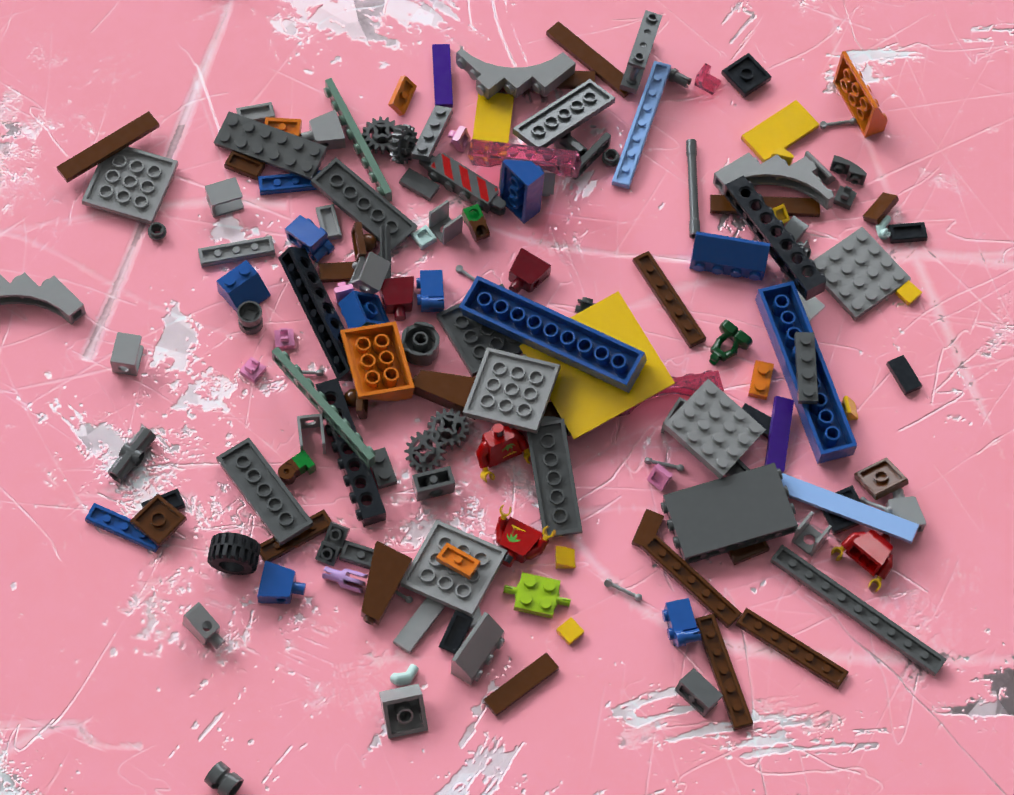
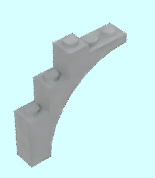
(516, 80)
(775, 171)
(50, 295)

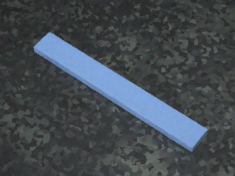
(641, 125)
(850, 509)

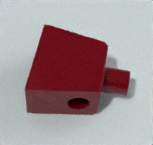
(527, 272)
(397, 296)

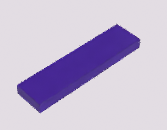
(442, 75)
(779, 432)

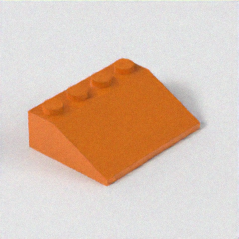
(858, 97)
(378, 362)

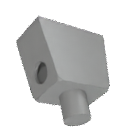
(326, 131)
(907, 508)
(198, 619)

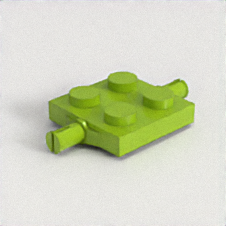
(537, 595)

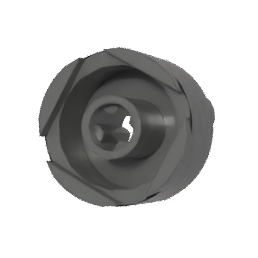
(420, 343)

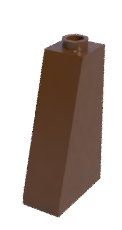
(443, 389)
(383, 582)

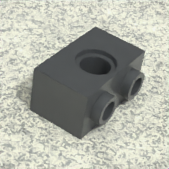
(433, 483)

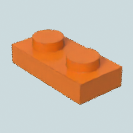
(402, 95)
(286, 124)
(761, 380)
(458, 561)

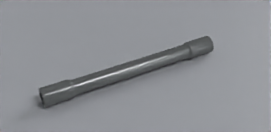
(691, 153)

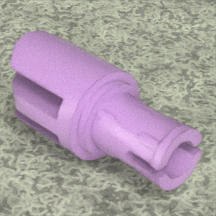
(343, 578)

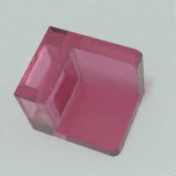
(706, 81)

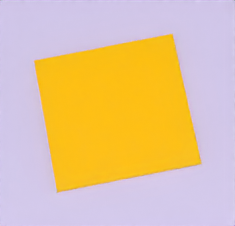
(588, 401)

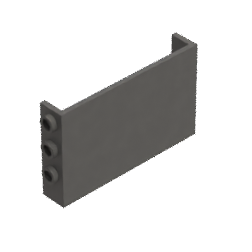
(729, 513)

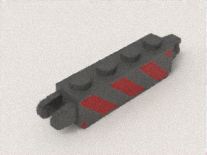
(464, 183)

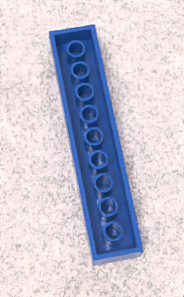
(553, 334)
(825, 421)

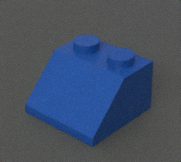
(242, 285)
(362, 309)

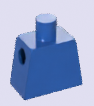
(278, 585)

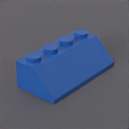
(522, 188)
(729, 256)

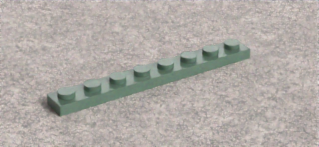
(354, 134)
(320, 402)

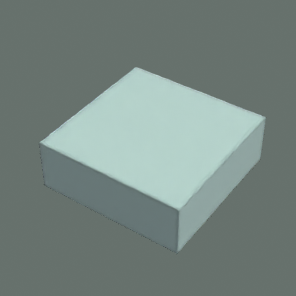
(424, 237)

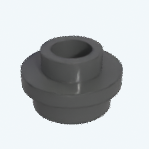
(613, 154)
(156, 226)

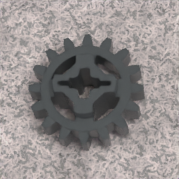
(381, 134)
(402, 143)
(449, 421)
(425, 443)

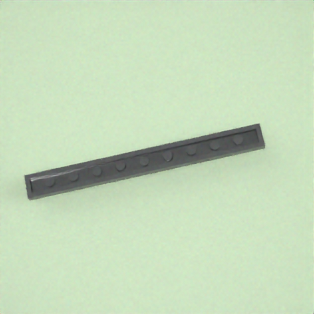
(858, 610)

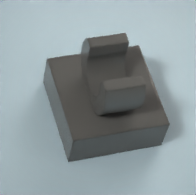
(845, 197)

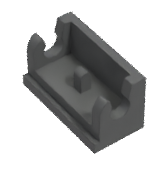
(698, 692)

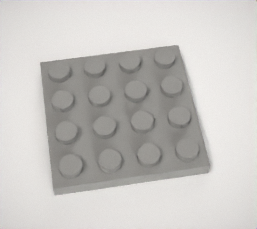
(131, 184)
(860, 273)
(511, 390)
(713, 428)
(445, 585)

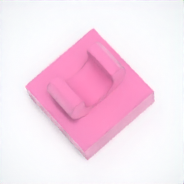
(459, 138)
(342, 291)
(284, 339)
(252, 370)
(659, 477)

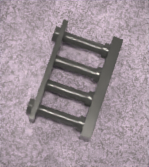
(640, 52)

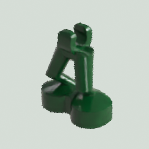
(739, 338)

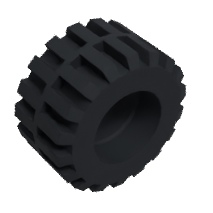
(234, 553)

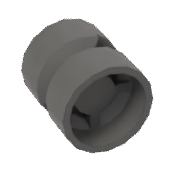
(250, 317)
(222, 779)

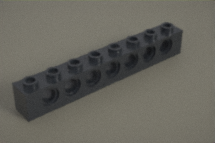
(786, 259)
(317, 308)
(375, 511)

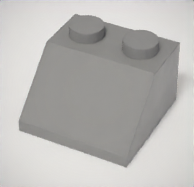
(403, 710)

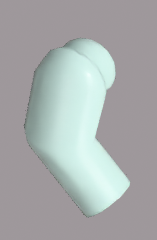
(881, 229)
(404, 678)

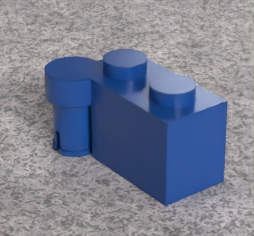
(307, 235)
(431, 291)
(680, 622)

